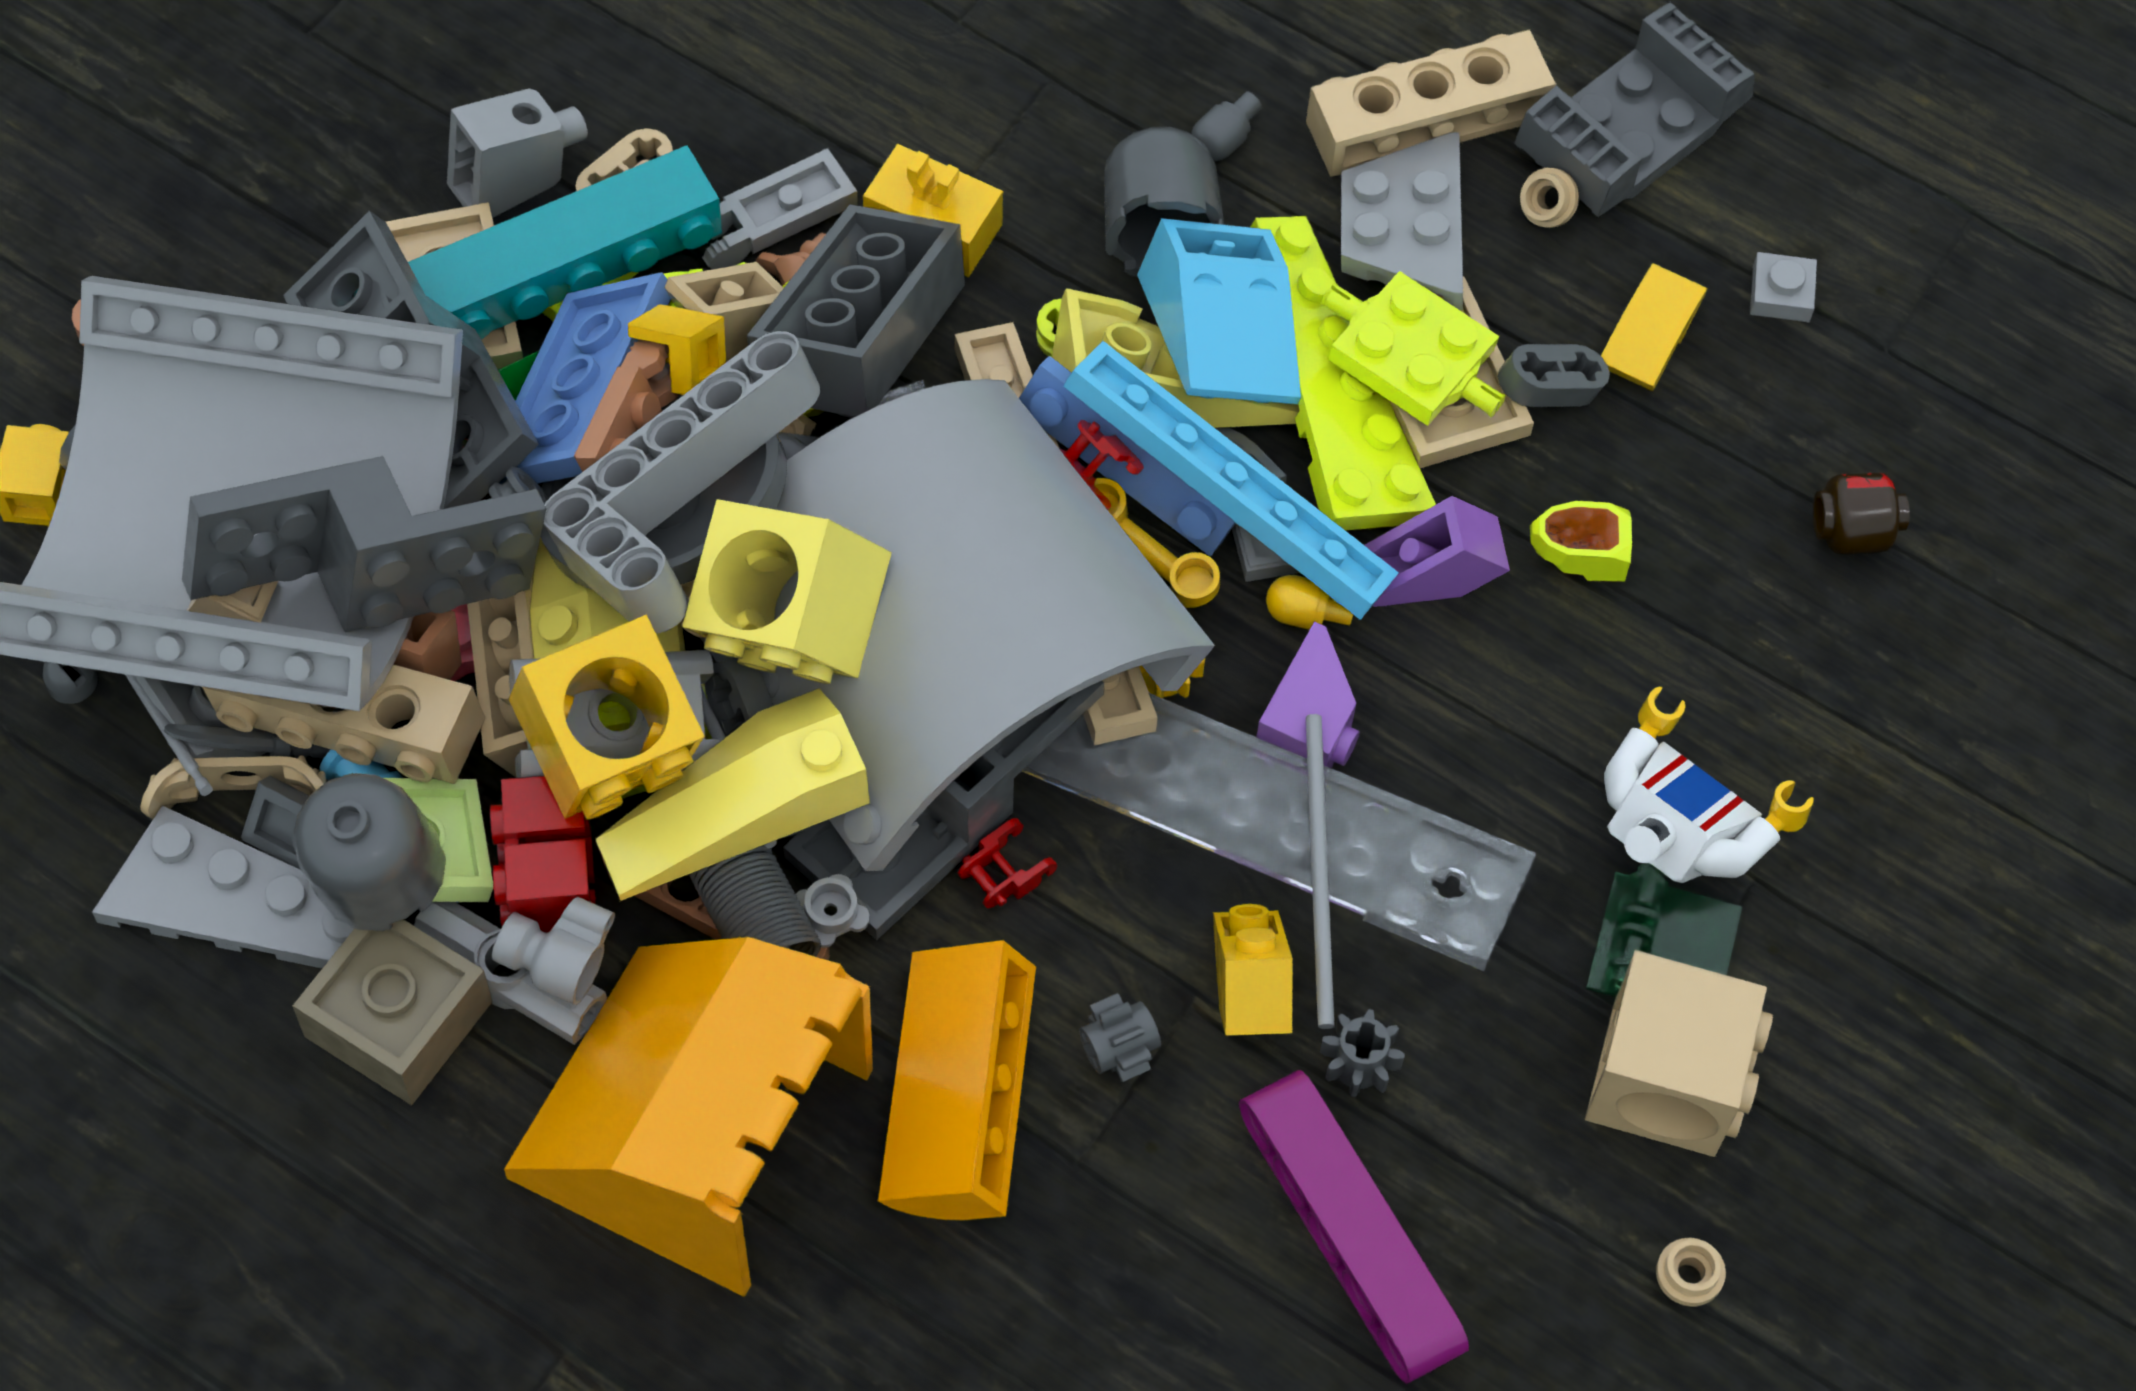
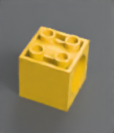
(620, 661)

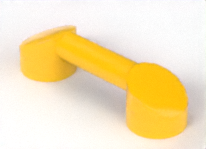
(1191, 577)

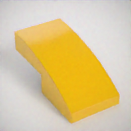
(1652, 326)

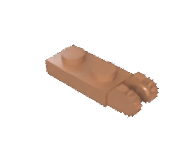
(630, 401)

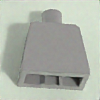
(508, 148)

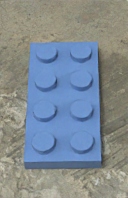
(576, 368)

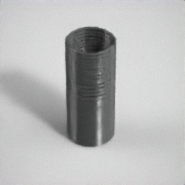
(755, 901)

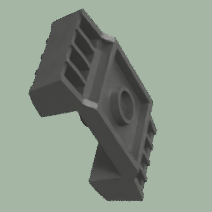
(1638, 112)

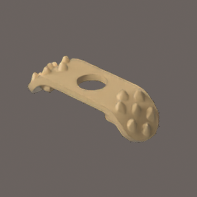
(177, 786)

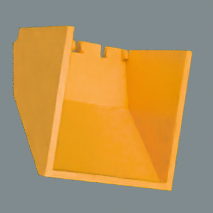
(679, 1081)

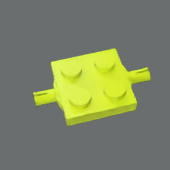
(1413, 348)

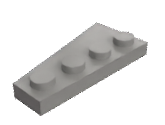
(219, 891)

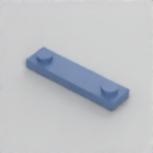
(1154, 487)

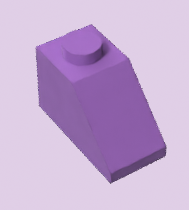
(1441, 553)
(1312, 686)

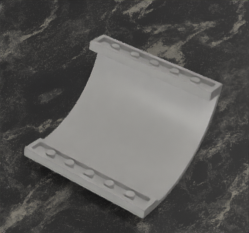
(209, 398)
(994, 595)

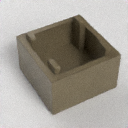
(393, 1006)

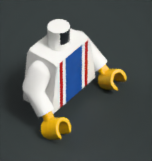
(1683, 816)

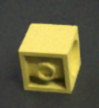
(745, 567)

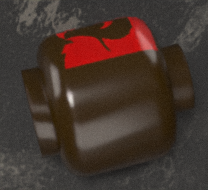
(1860, 513)

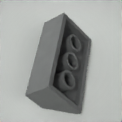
(867, 302)

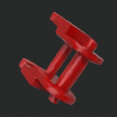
(1107, 447)
(1018, 882)

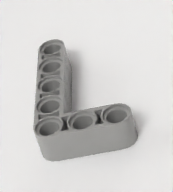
(662, 466)

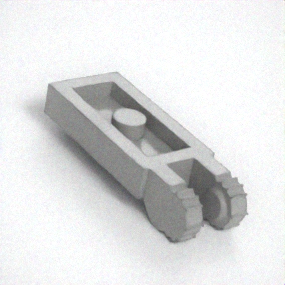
(780, 207)

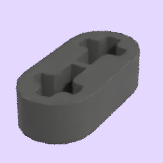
(1566, 375)

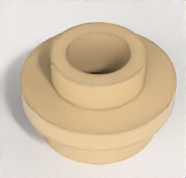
(1533, 197)
(1700, 1256)

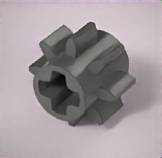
(1367, 1034)
(1120, 1037)

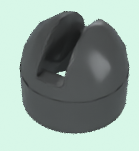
(63, 688)

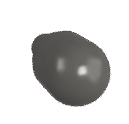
(1226, 125)

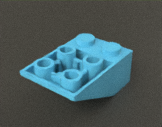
(1224, 310)

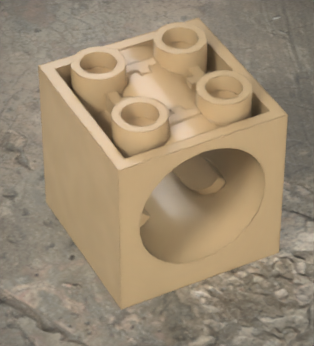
(1680, 1054)

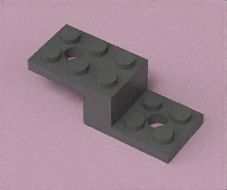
(388, 289)
(362, 543)
(947, 828)

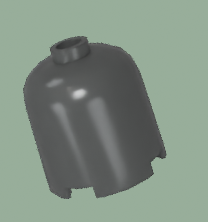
(1153, 178)
(368, 851)

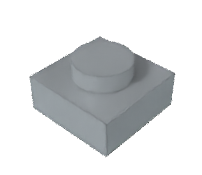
(1783, 287)

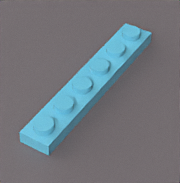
(1231, 479)

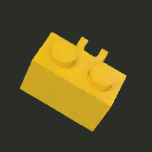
(928, 189)

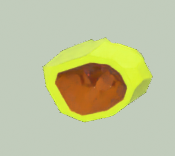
(1585, 539)

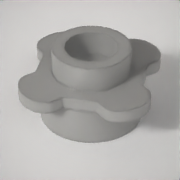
(834, 892)

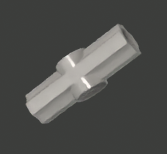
(475, 939)

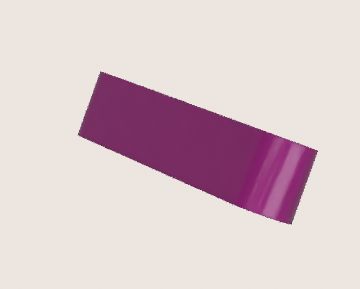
(1353, 1226)

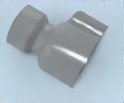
(558, 960)

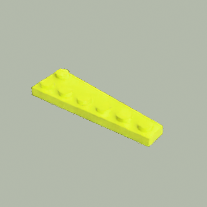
(1358, 450)

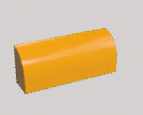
(958, 1082)

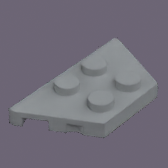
(1406, 217)

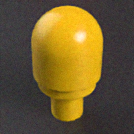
(1300, 602)

